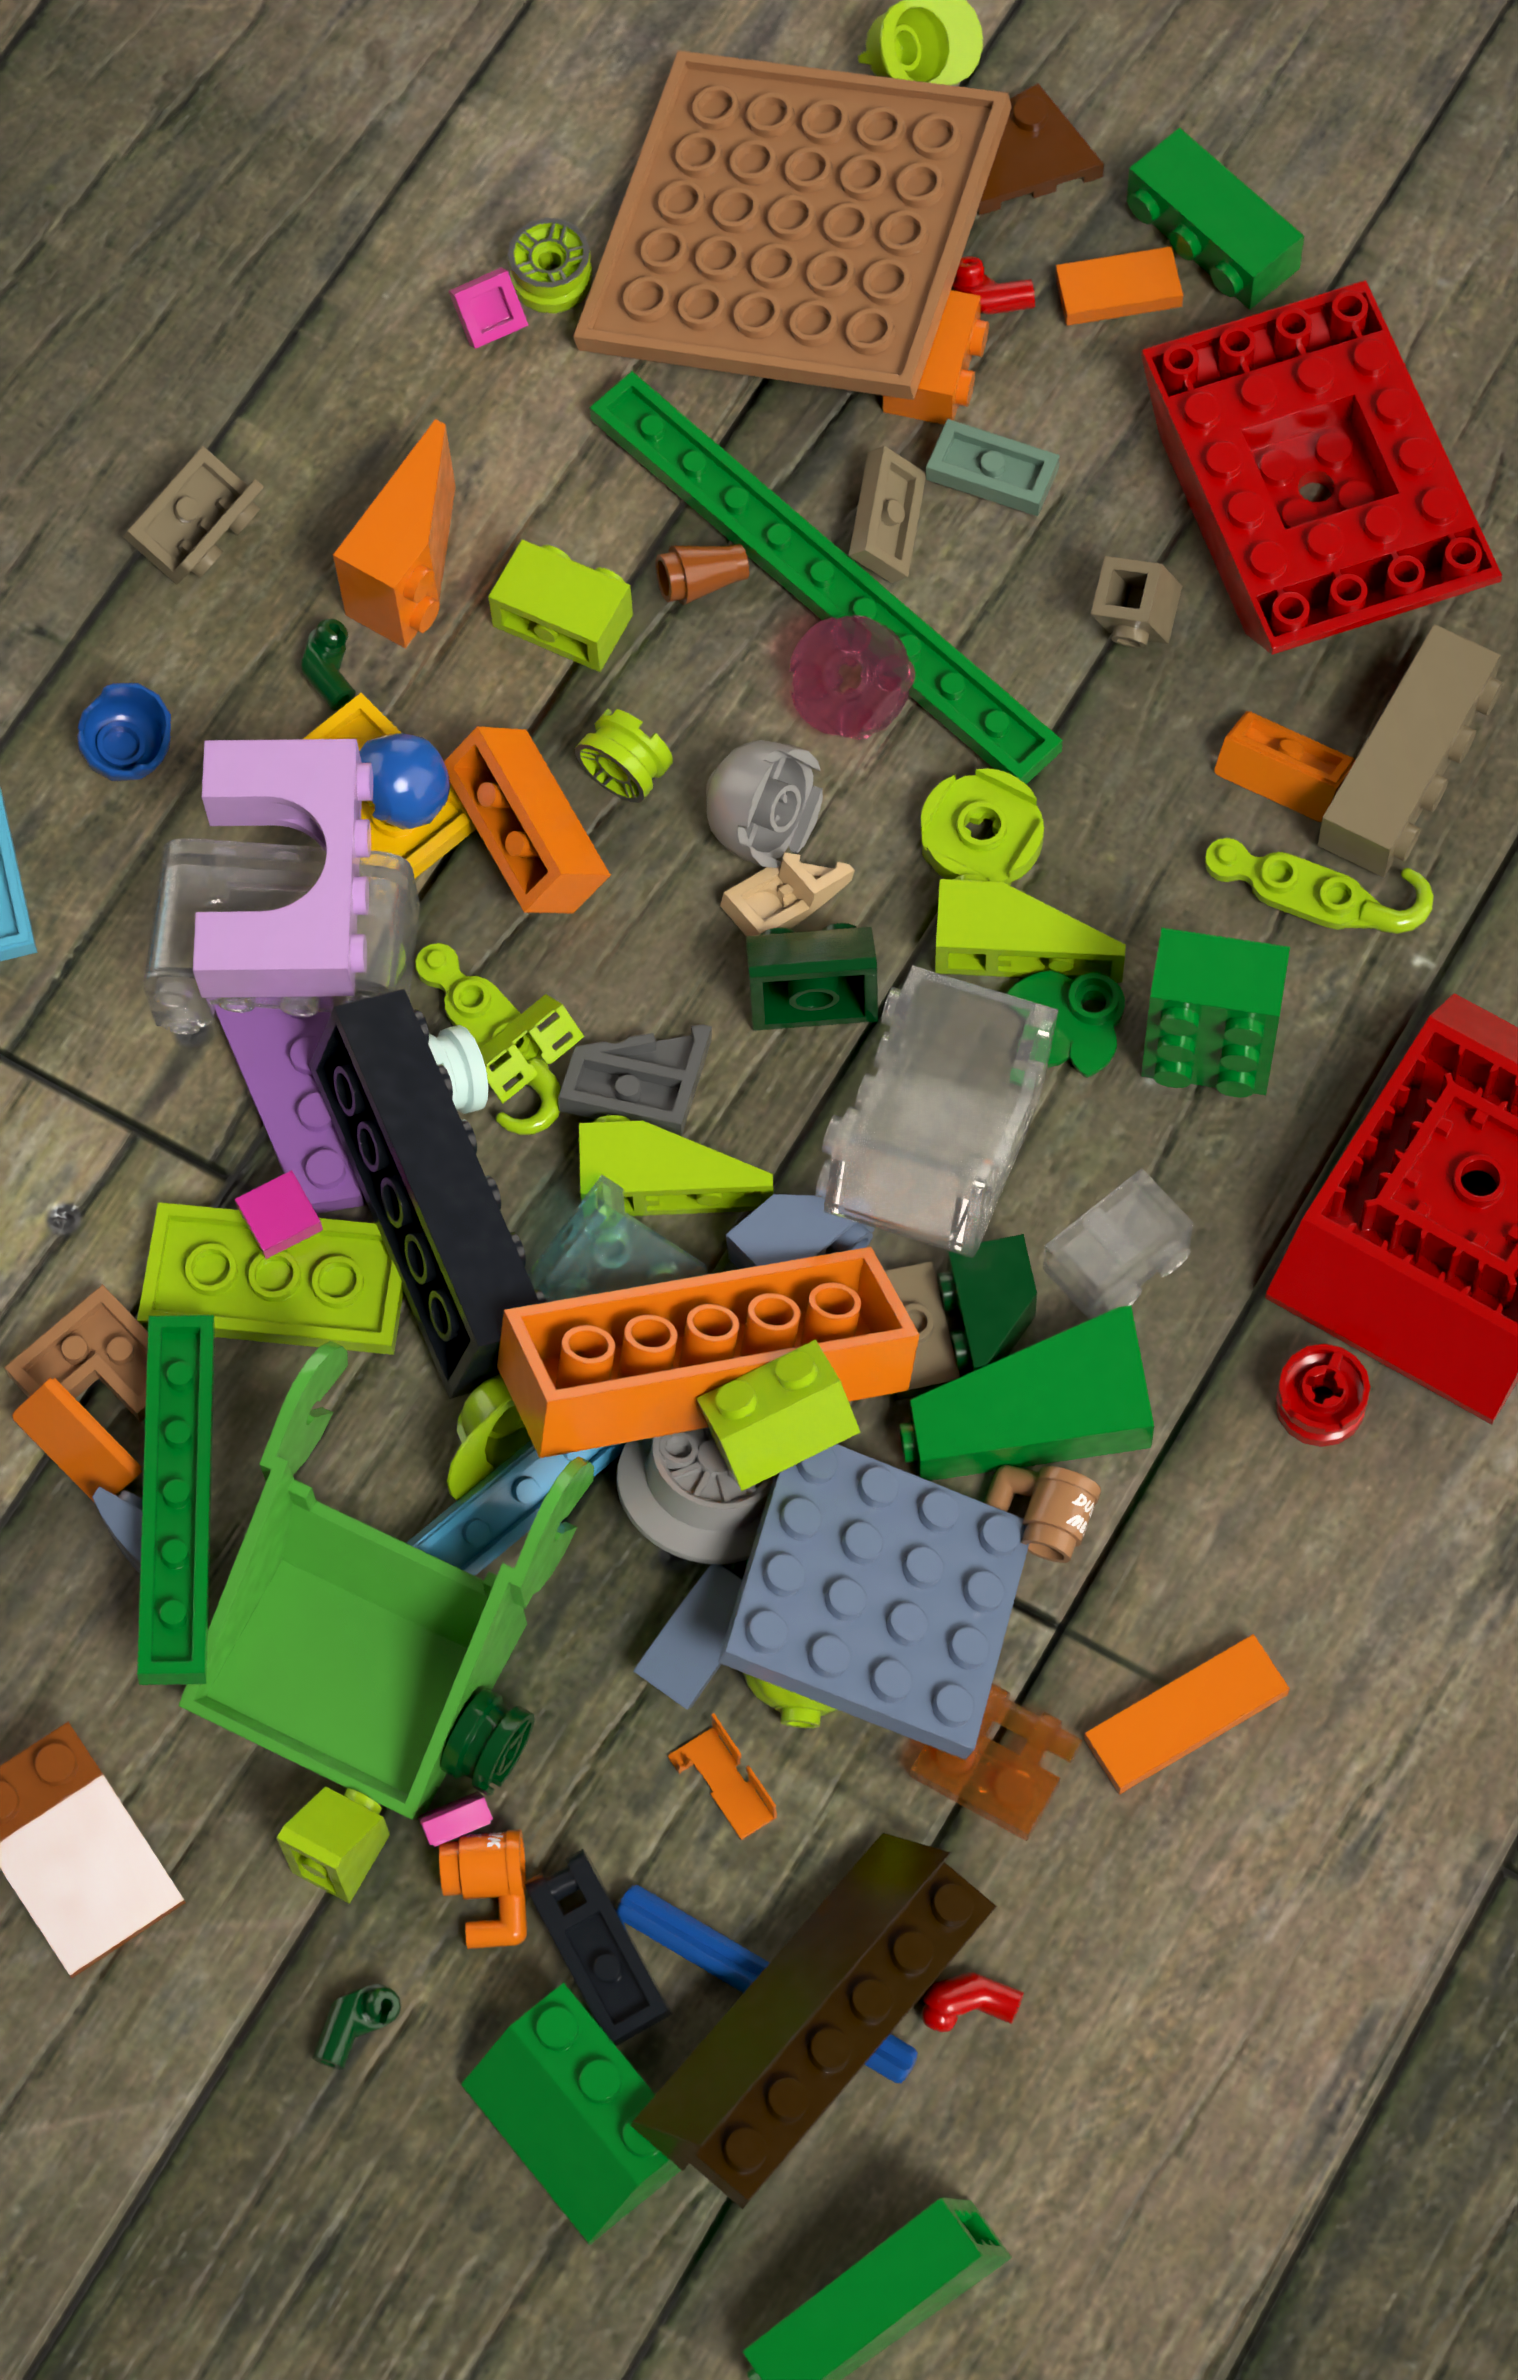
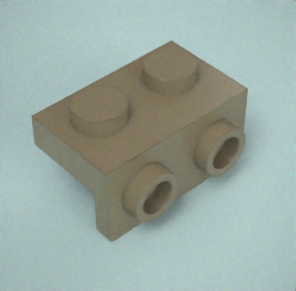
(191, 516)

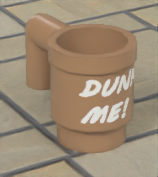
(1057, 1508)

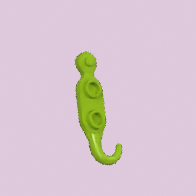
(1314, 890)
(486, 1013)

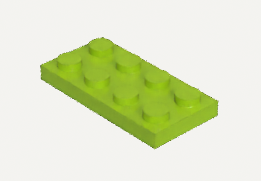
(312, 1293)

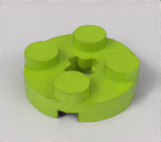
(971, 799)

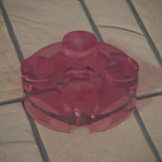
(884, 675)

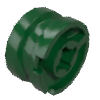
(487, 1741)

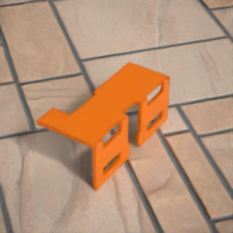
(730, 1791)

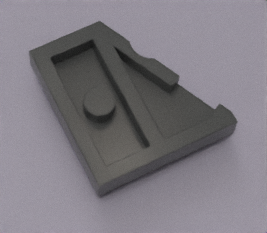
(637, 1078)

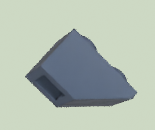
(791, 1230)

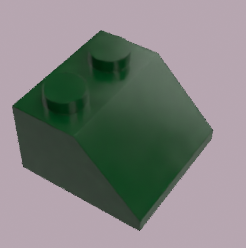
(812, 977)

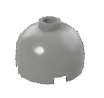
(763, 801)

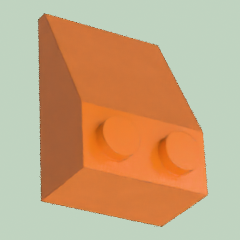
(398, 548)

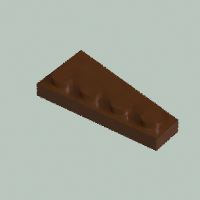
(1037, 152)

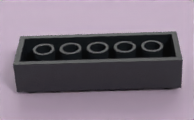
(423, 1183)

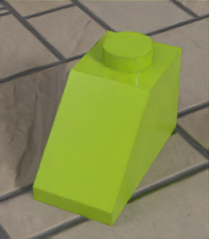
(334, 1841)

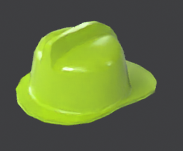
(925, 41)
(488, 1433)

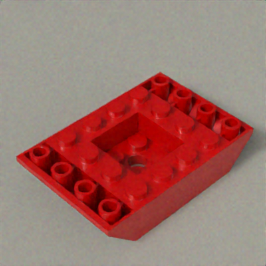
(1328, 403)
(1396, 1243)

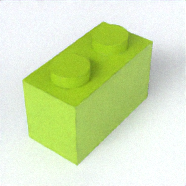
(561, 604)
(778, 1415)

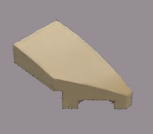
(783, 894)

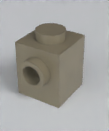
(1136, 601)

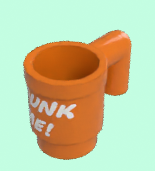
(488, 1868)

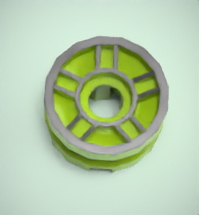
(535, 251)
(623, 756)

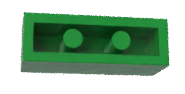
(1214, 219)

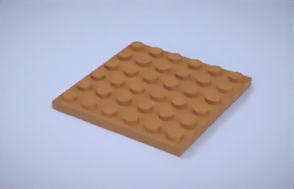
(794, 224)

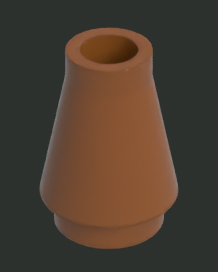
(699, 570)

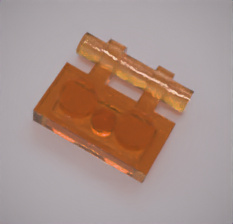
(995, 1780)

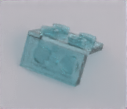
(607, 1251)

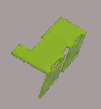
(527, 1023)

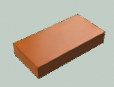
(1119, 286)

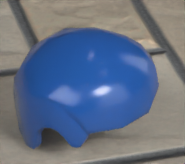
(125, 732)
(407, 779)

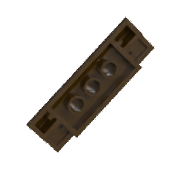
(814, 2016)

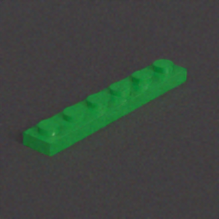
(176, 1501)

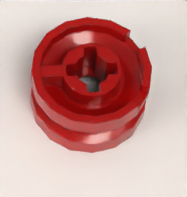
(1338, 1415)

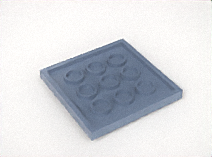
(878, 1596)

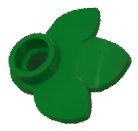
(1078, 1034)

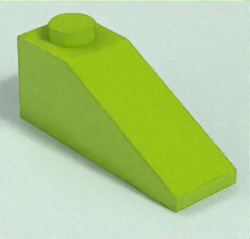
(1006, 933)
(666, 1171)

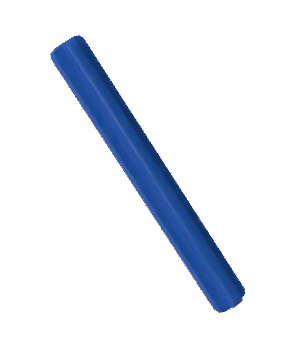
(731, 1962)

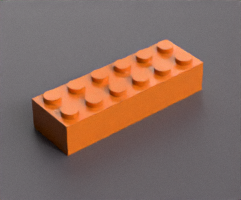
(641, 1355)

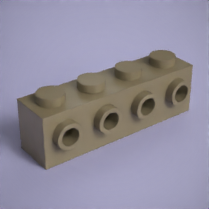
(1410, 750)

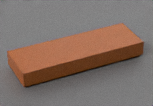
(1186, 1714)

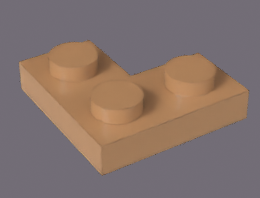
(87, 1345)

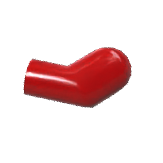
(994, 296)
(968, 1993)

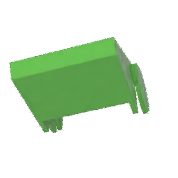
(352, 1640)

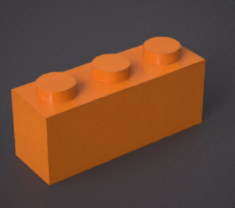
(525, 820)

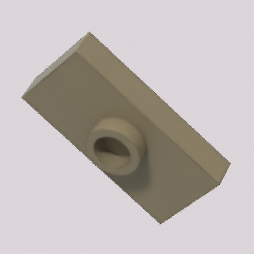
(934, 1355)

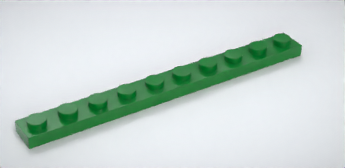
(821, 573)

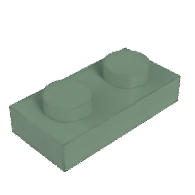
(992, 467)

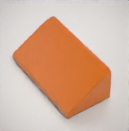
(1282, 765)
(75, 1440)

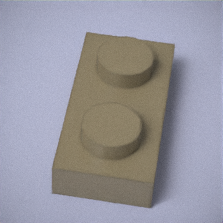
(887, 514)

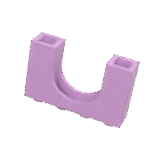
(314, 941)

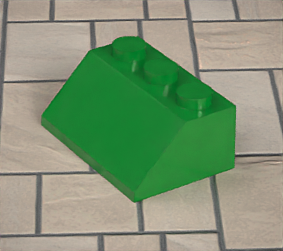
(567, 2113)

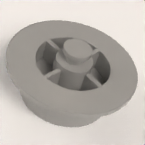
(688, 1499)

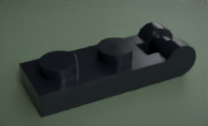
(599, 1950)

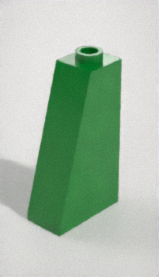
(1039, 1406)
(881, 2296)

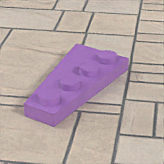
(274, 1062)

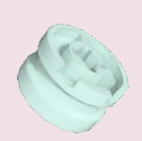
(462, 1058)

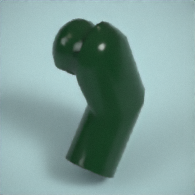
(323, 661)
(352, 2017)

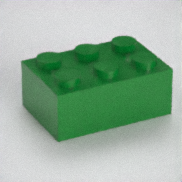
(1214, 1012)

